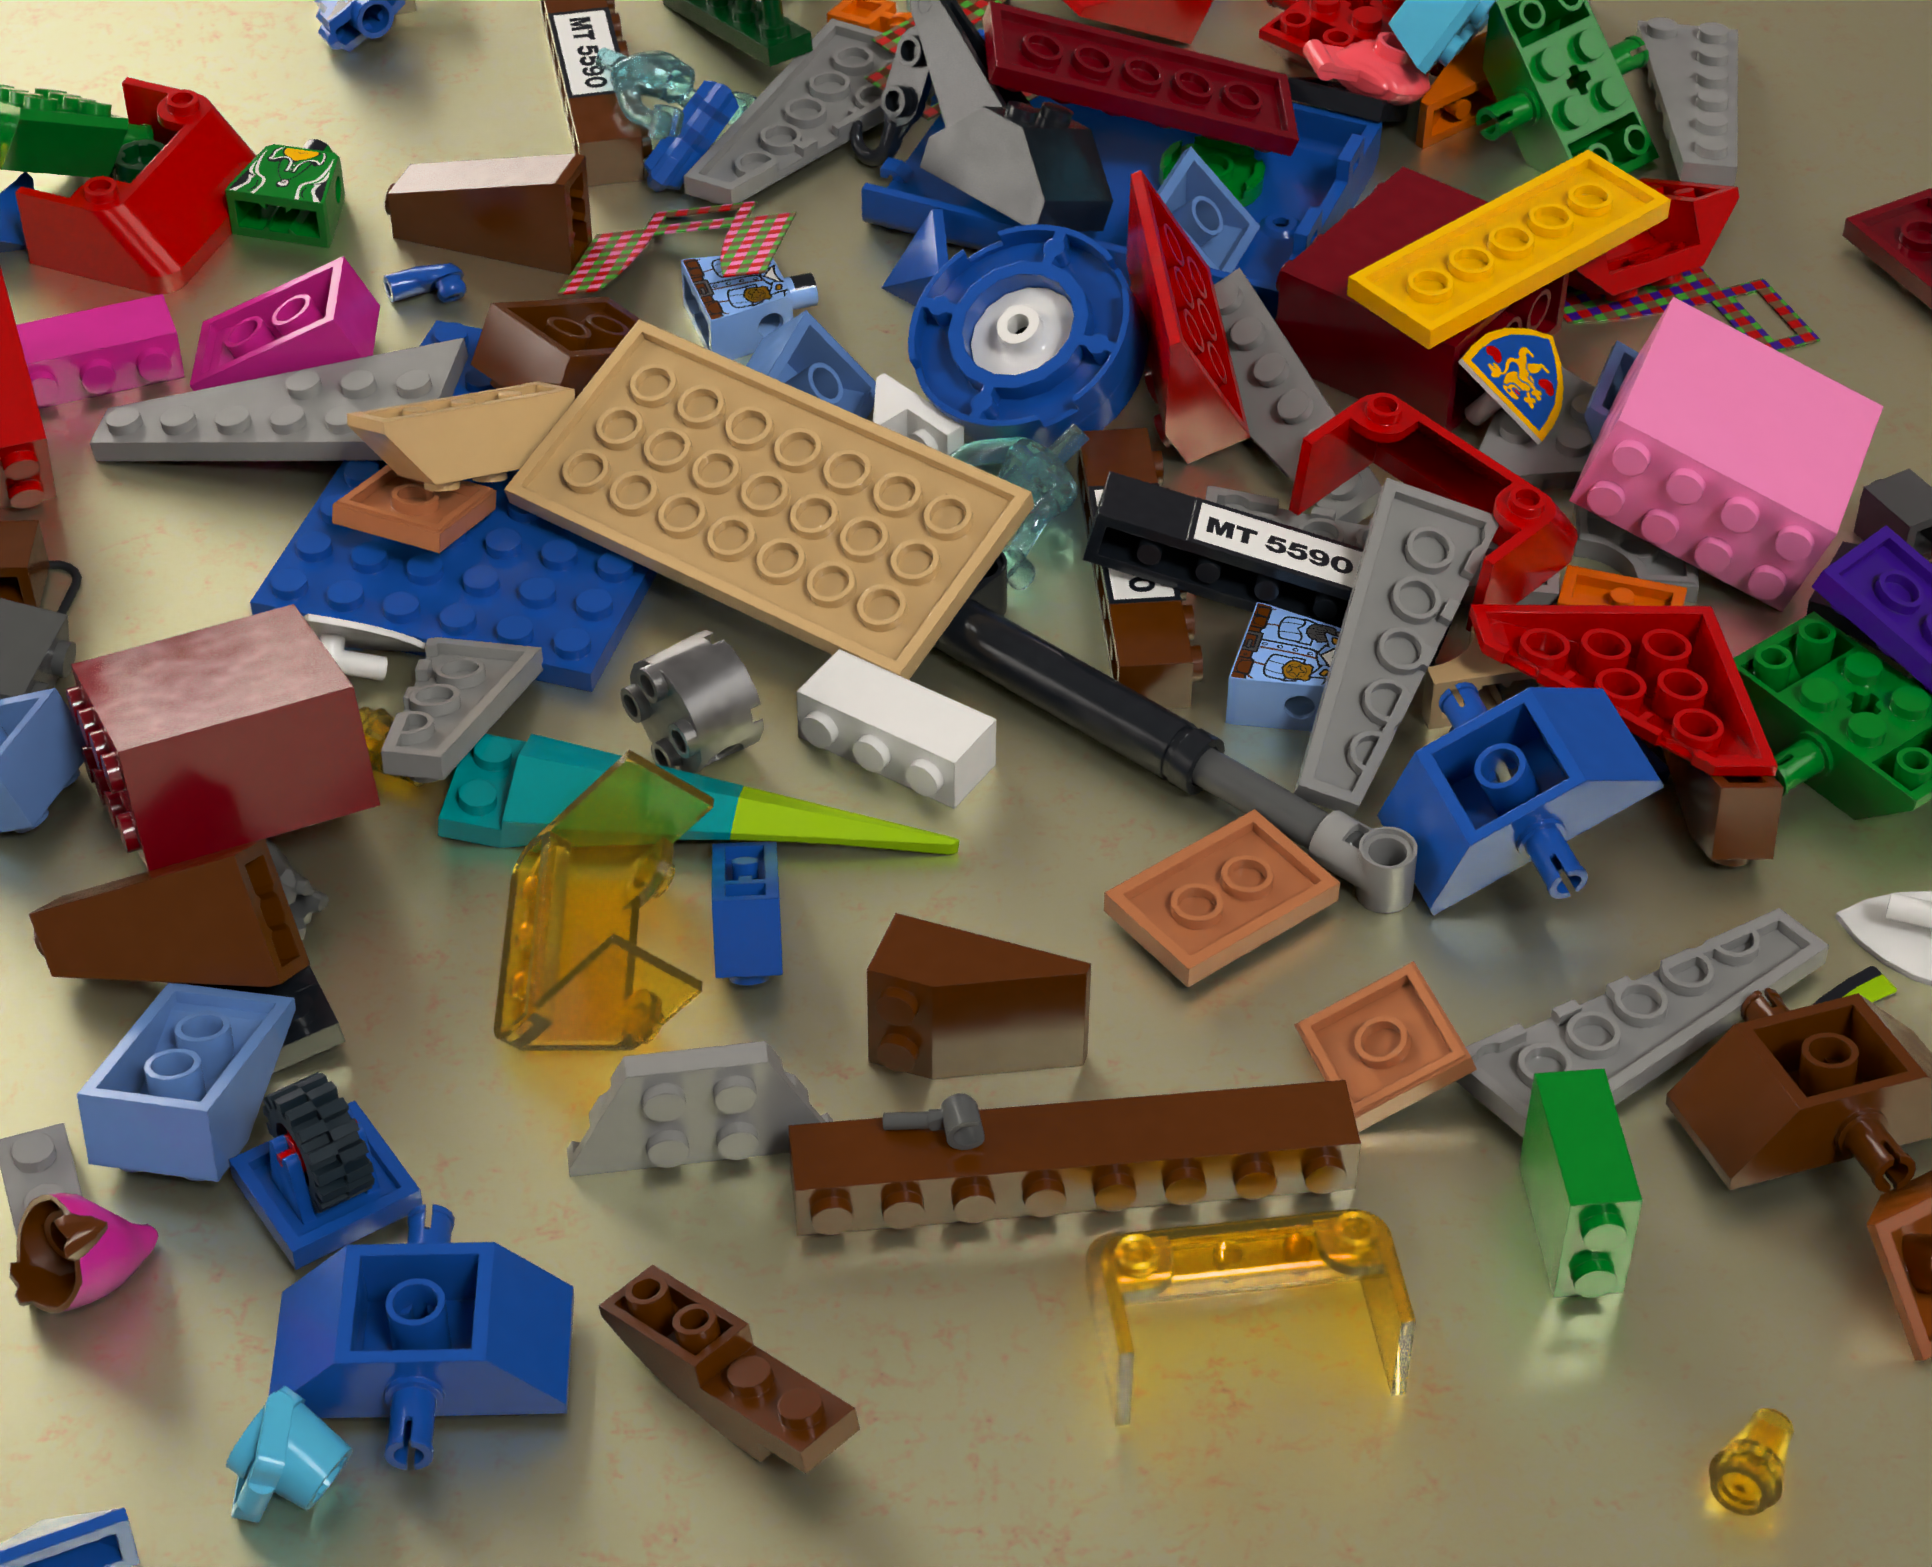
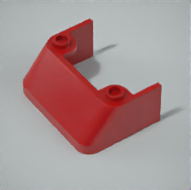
(163, 222)
(1383, 430)

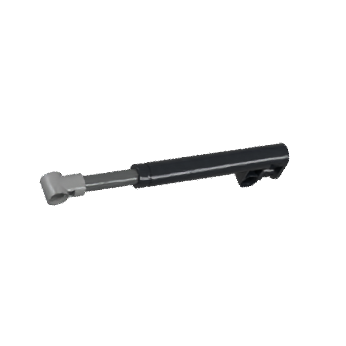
(1373, 860)

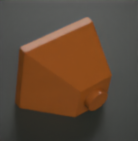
(1903, 1244)

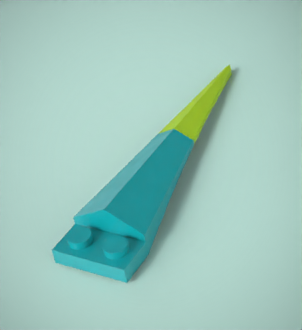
(516, 788)

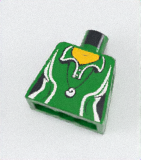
(289, 195)

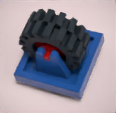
(322, 1174)

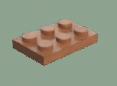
(1221, 897)

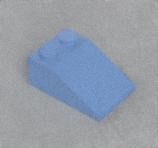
(36, 756)
(185, 1082)

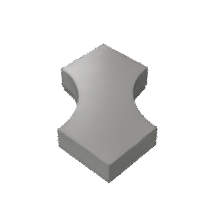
(1630, 554)

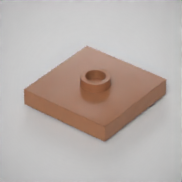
(411, 515)
(1387, 1045)

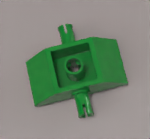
(1562, 85)
(61, 133)
(1841, 719)

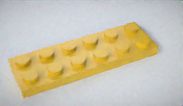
(1507, 248)

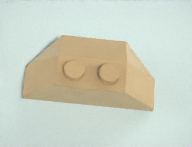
(463, 434)

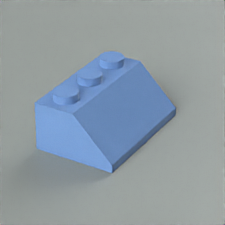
(815, 363)

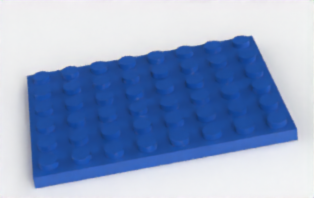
(497, 583)

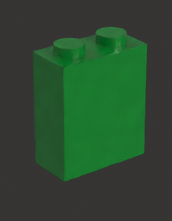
(1579, 1183)

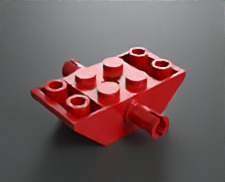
(1330, 22)

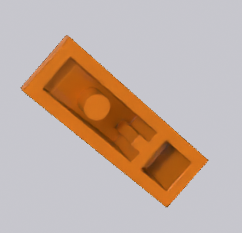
(1455, 96)

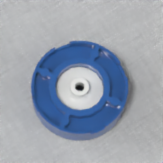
(1029, 336)

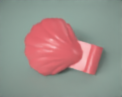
(1370, 68)

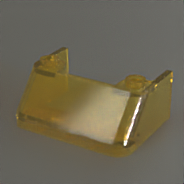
(574, 914)
(1244, 1258)

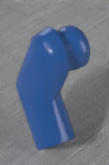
(425, 279)

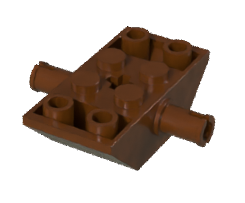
(1808, 1092)

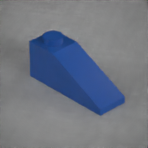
(746, 912)

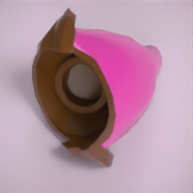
(75, 1252)

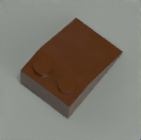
(550, 340)
(972, 1004)

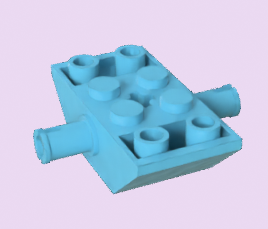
(1438, 28)

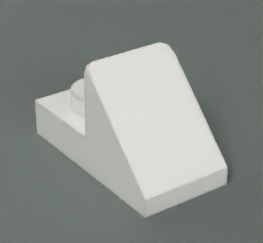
(914, 416)

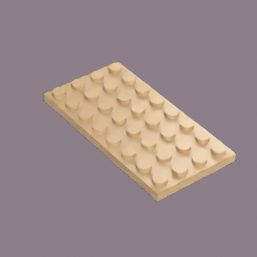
(771, 500)

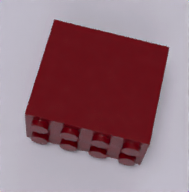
(1360, 351)
(221, 737)

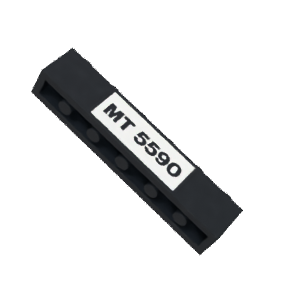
(1221, 552)

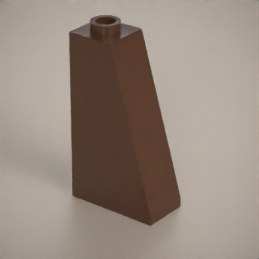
(498, 209)
(182, 923)

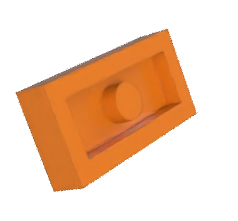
(1597, 587)

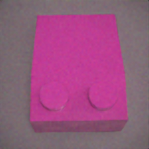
(294, 327)

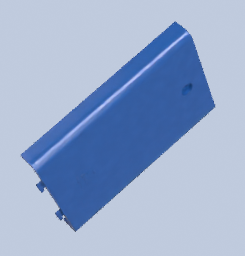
(1298, 191)

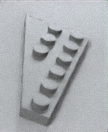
(796, 117)
(280, 415)

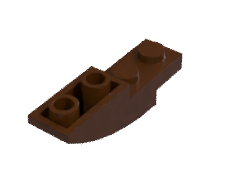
(723, 1376)

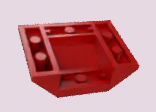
(1666, 249)

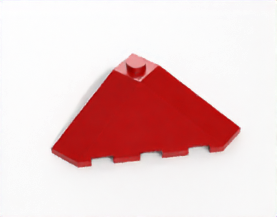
(1657, 665)

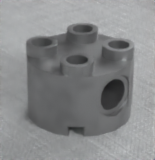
(693, 703)

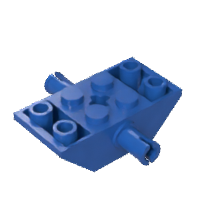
(1515, 788)
(425, 1335)

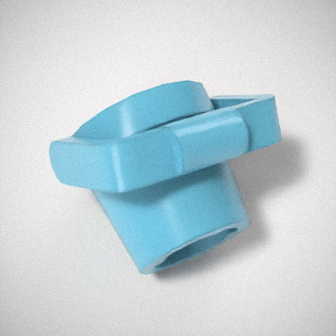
(286, 1454)

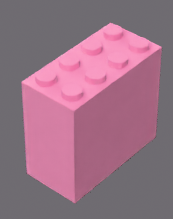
(1728, 455)

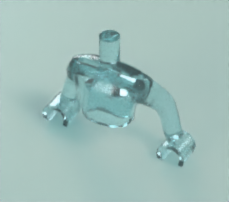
(656, 76)
(1036, 470)

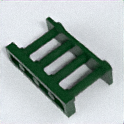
(750, 26)

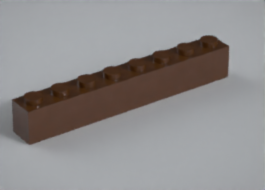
(1077, 1158)

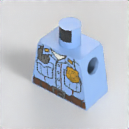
(740, 310)
(1280, 670)

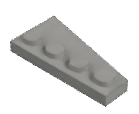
(454, 703)

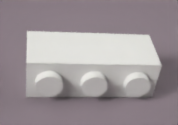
(896, 728)

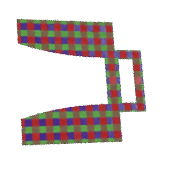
(1693, 290)

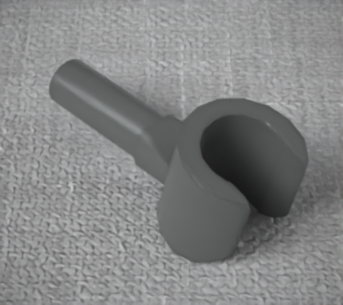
(956, 1116)

